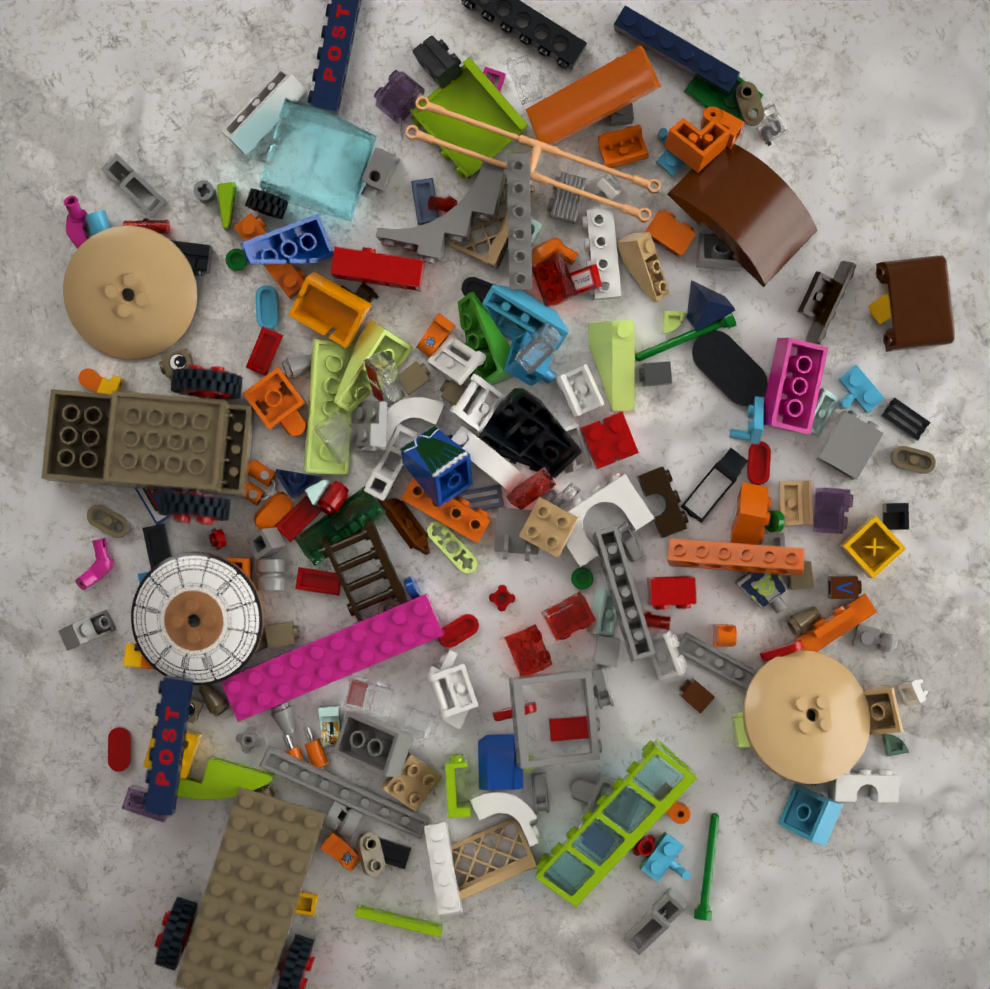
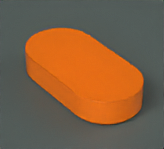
(273, 511)

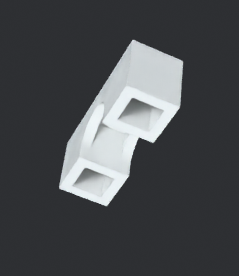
(882, 785)

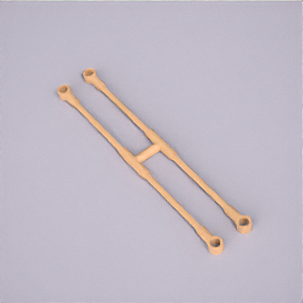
(537, 146)

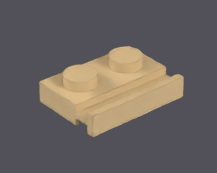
(796, 502)

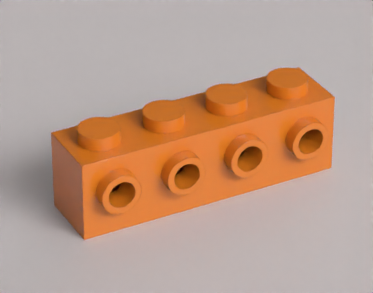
(284, 274)
(453, 514)

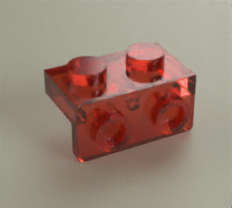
(554, 281)
(531, 489)
(528, 650)

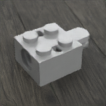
(589, 792)

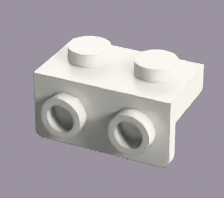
(580, 391)
(667, 658)

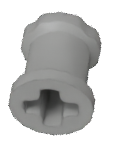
(201, 185)

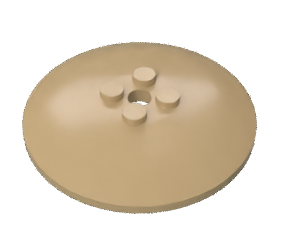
(161, 287)
(779, 725)

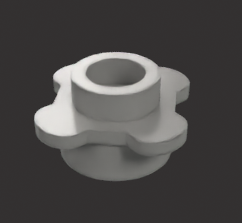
(247, 746)

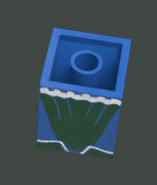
(438, 465)

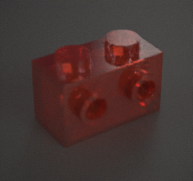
(568, 616)

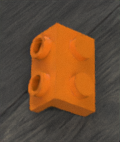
(622, 146)

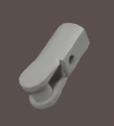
(630, 545)
(602, 685)
(540, 789)

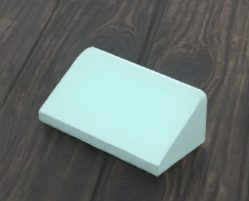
(825, 405)
(316, 491)
(604, 614)

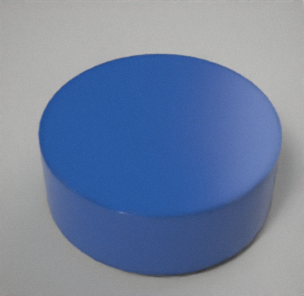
(412, 587)

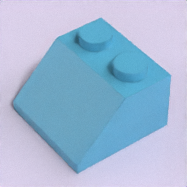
(810, 815)

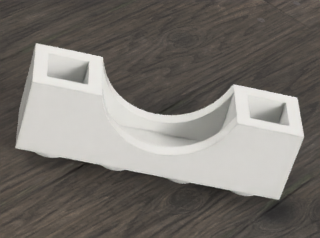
(443, 870)

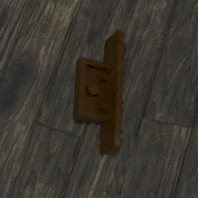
(823, 299)

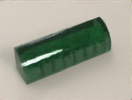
(339, 525)

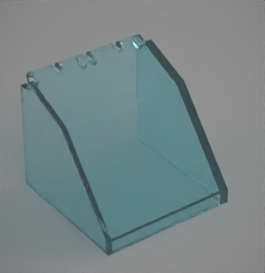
(317, 160)

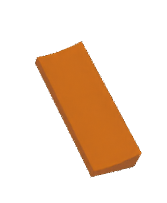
(593, 97)

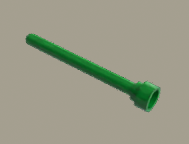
(725, 322)
(703, 910)

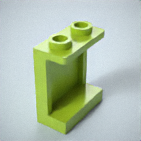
(455, 808)

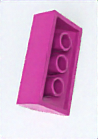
(794, 385)

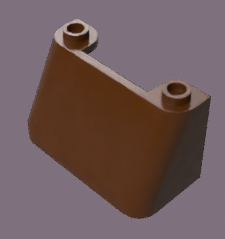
(918, 303)

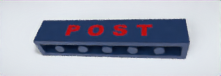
(676, 50)
(334, 55)
(168, 746)

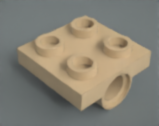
(548, 527)
(414, 783)

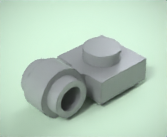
(868, 638)

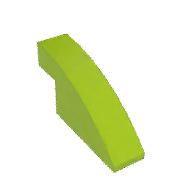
(223, 780)

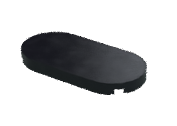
(729, 367)

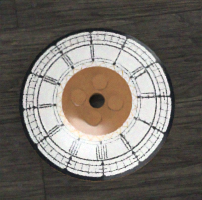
(227, 611)

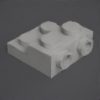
(370, 426)

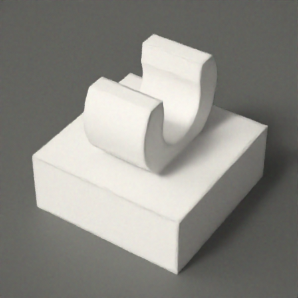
(609, 187)
(912, 692)

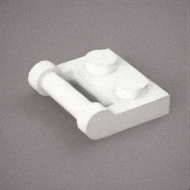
(453, 365)
(482, 406)
(459, 687)

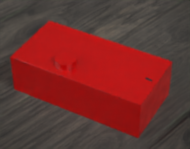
(377, 268)

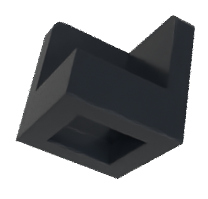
(896, 516)

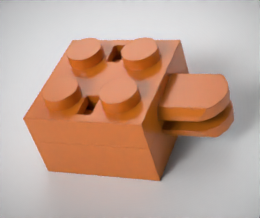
(278, 402)

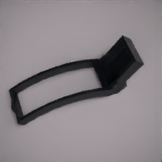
(729, 466)

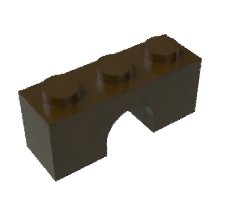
(671, 519)

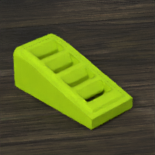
(226, 198)

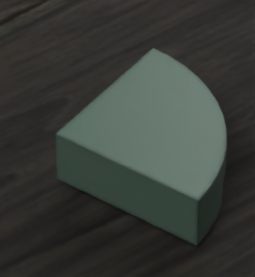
(893, 745)

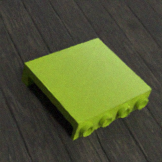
(480, 100)

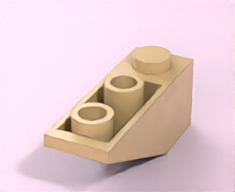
(642, 261)

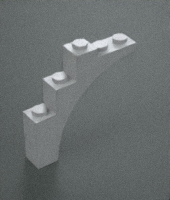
(456, 224)

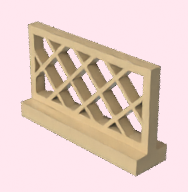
(500, 243)
(500, 874)

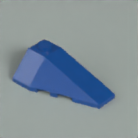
(293, 244)

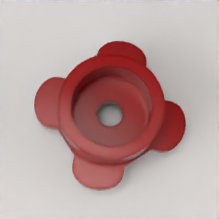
(217, 538)
(508, 598)
(649, 846)

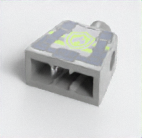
(385, 164)
(764, 589)

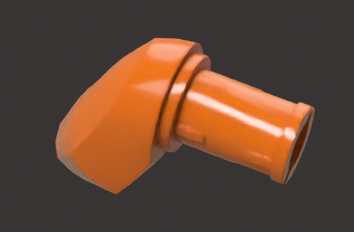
(550, 248)

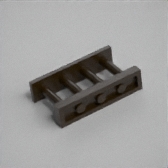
(377, 552)

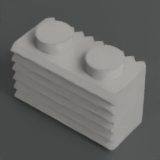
(566, 204)

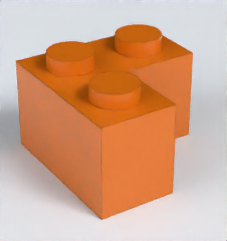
(696, 146)
(750, 514)

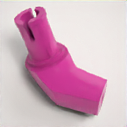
(76, 221)
(98, 569)

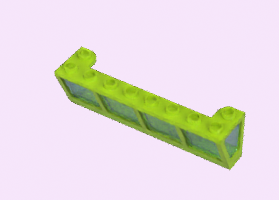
(615, 823)

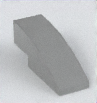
(133, 185)
(655, 921)

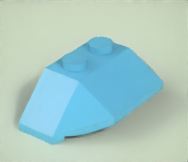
(520, 312)

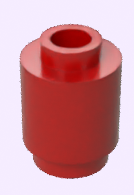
(333, 498)

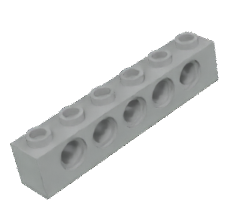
(519, 220)
(623, 594)

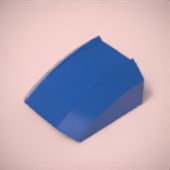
(498, 763)

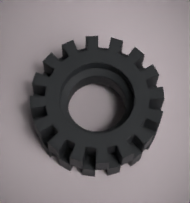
(266, 203)

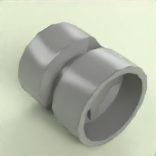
(270, 574)
(350, 821)

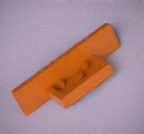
(840, 622)

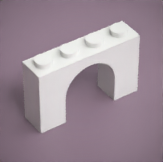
(618, 492)

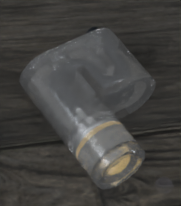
(774, 128)
(564, 498)

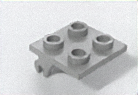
(508, 527)

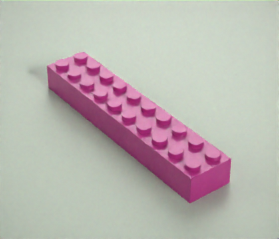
(332, 657)

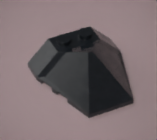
(529, 434)

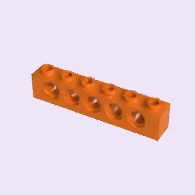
(736, 557)

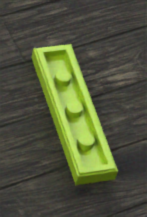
(398, 920)

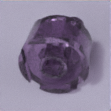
(398, 96)

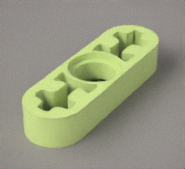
(467, 555)

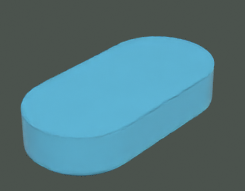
(267, 307)

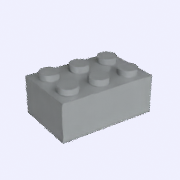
(373, 744)

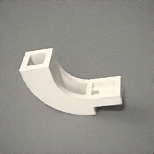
(411, 408)
(488, 459)
(390, 463)
(446, 661)
(500, 803)

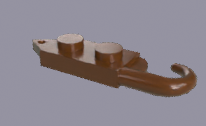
(405, 524)

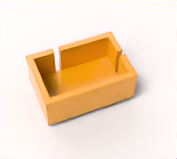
(329, 307)

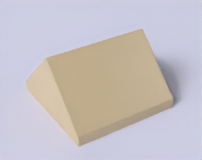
(883, 710)

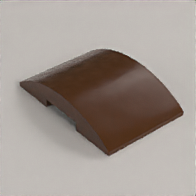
(747, 210)

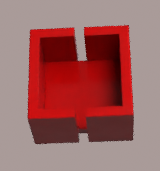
(609, 440)
(671, 591)

